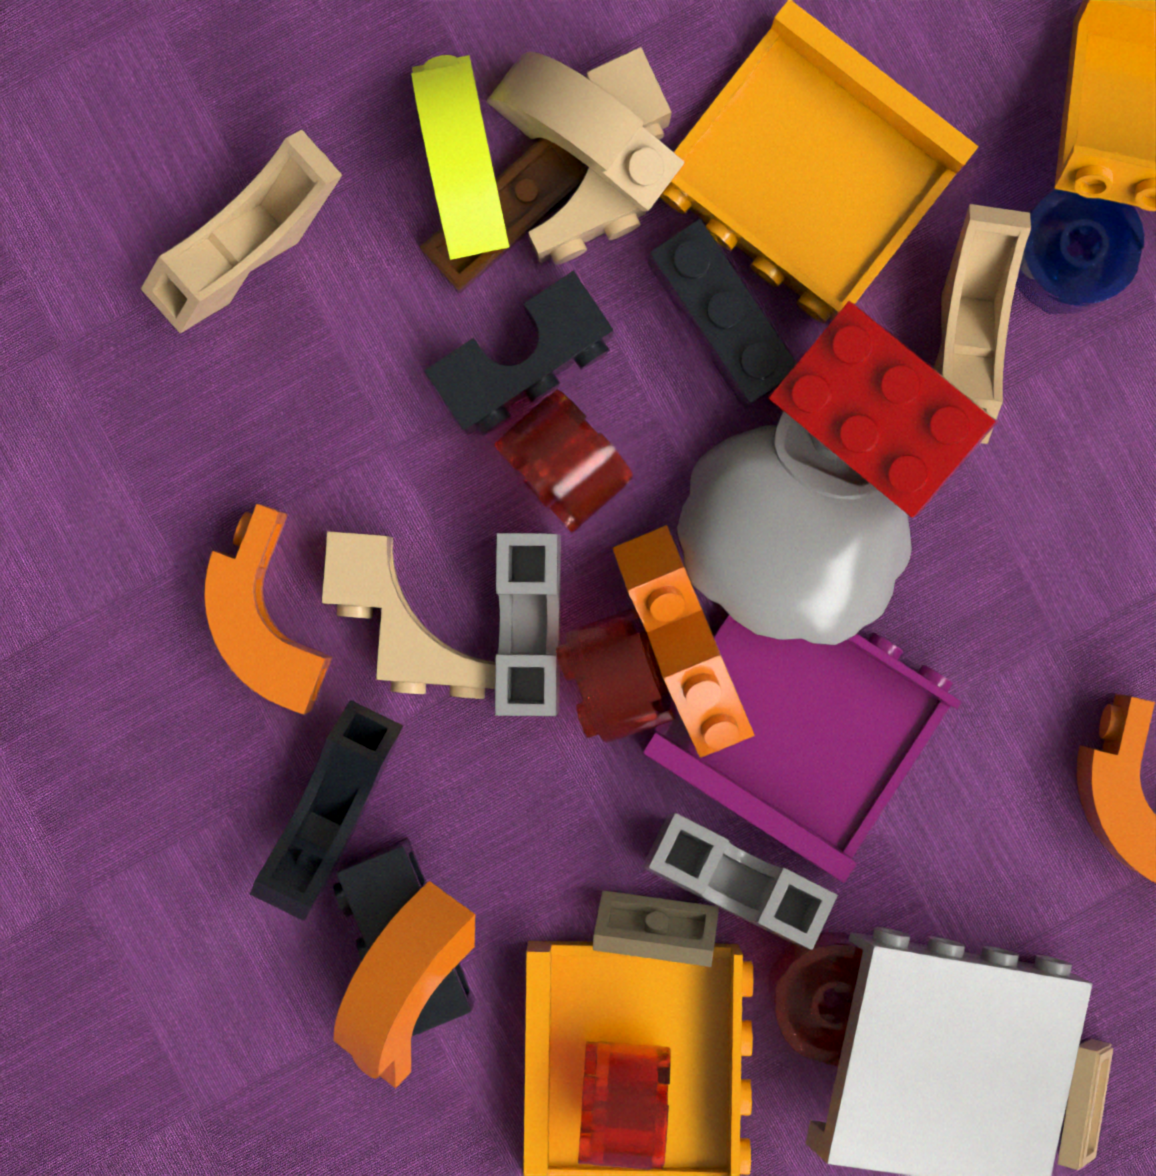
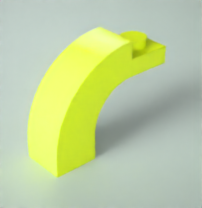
(459, 156)

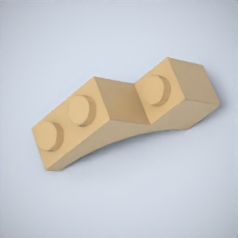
(596, 204)
(254, 228)
(979, 303)
(363, 576)

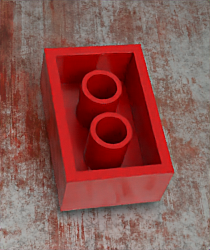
(882, 409)

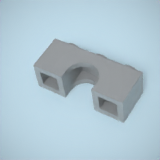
(529, 624)
(739, 882)

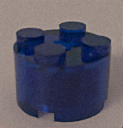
(1111, 246)

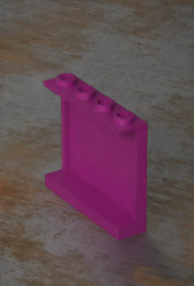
(828, 740)

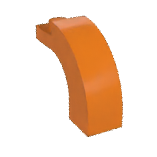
(241, 624)
(1112, 785)
(399, 978)

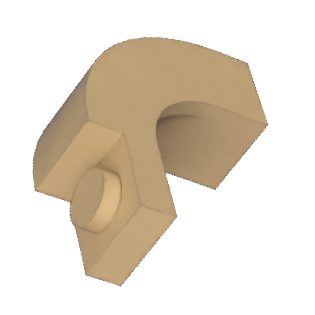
(588, 122)

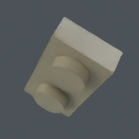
(656, 928)

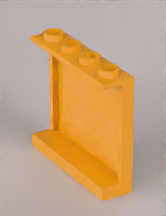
(1111, 104)
(814, 164)
(638, 1000)

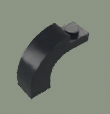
(327, 811)

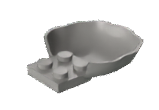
(791, 536)

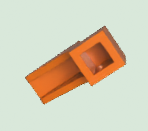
(682, 641)

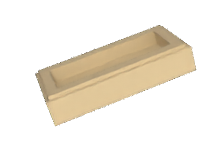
(1085, 1104)

